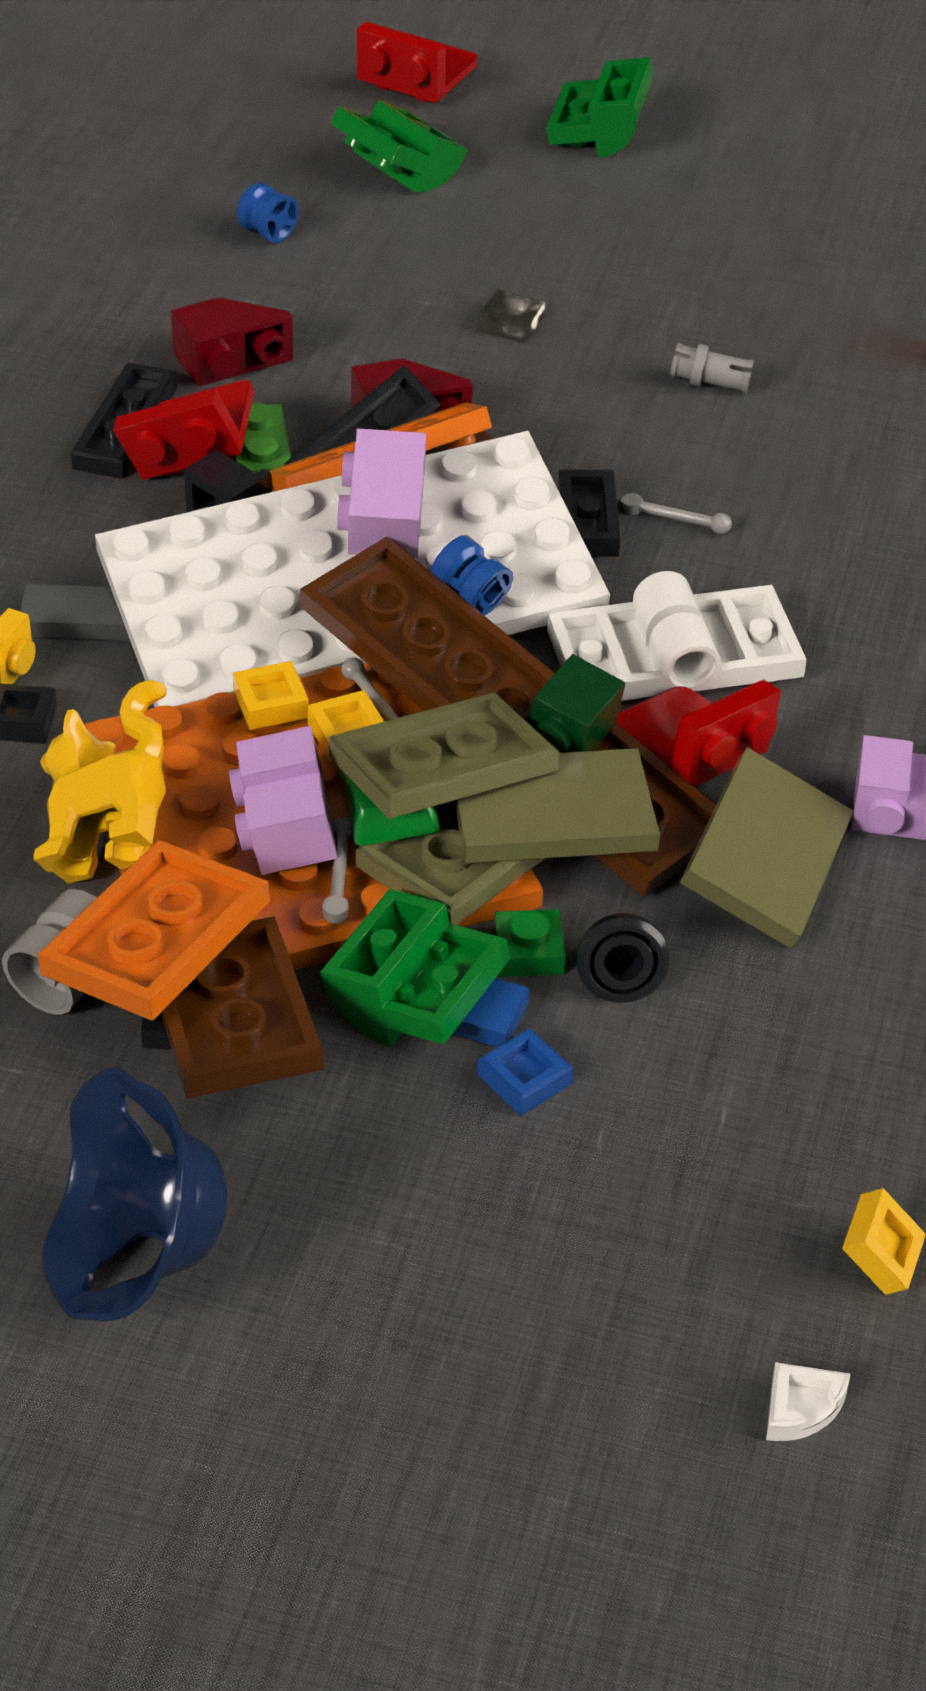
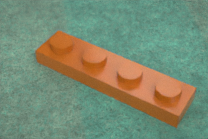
(448, 427)

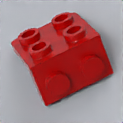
(410, 62)
(186, 429)
(703, 736)

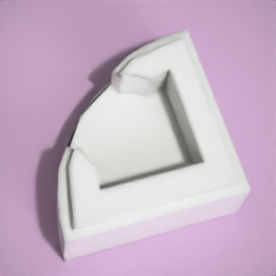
(803, 1400)

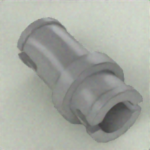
(711, 367)

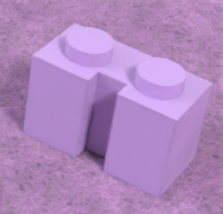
(385, 489)
(890, 789)
(283, 801)

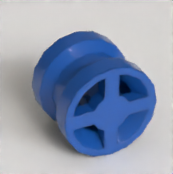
(267, 212)

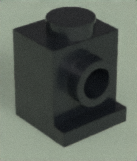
(221, 480)

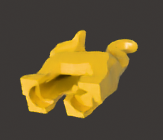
(103, 790)

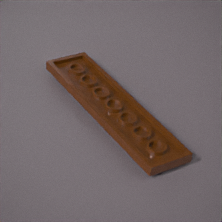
(449, 652)

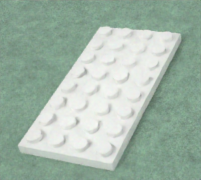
(225, 580)

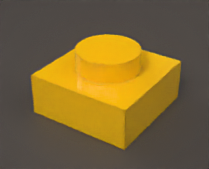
(16, 645)
(270, 695)
(340, 716)
(884, 1241)

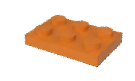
(154, 929)

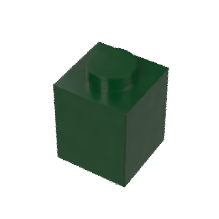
(577, 706)

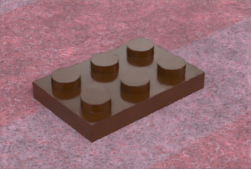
(243, 1017)

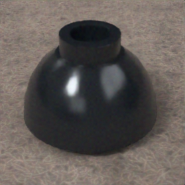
(622, 958)

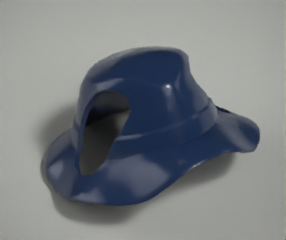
(125, 1192)

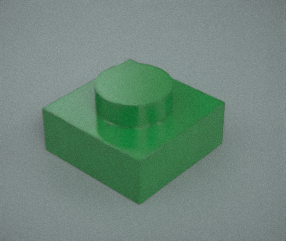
(532, 941)

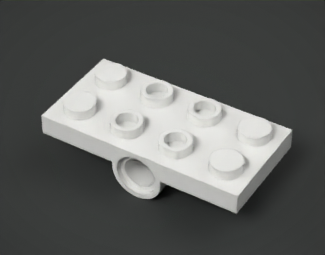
(682, 637)

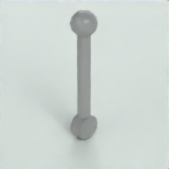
(633, 504)
(353, 670)
(335, 906)

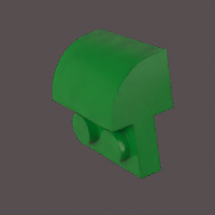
(603, 107)
(401, 145)
(411, 970)

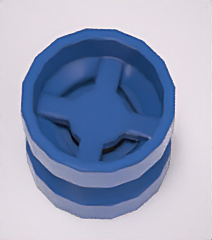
(472, 575)

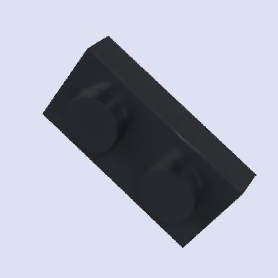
(593, 507)

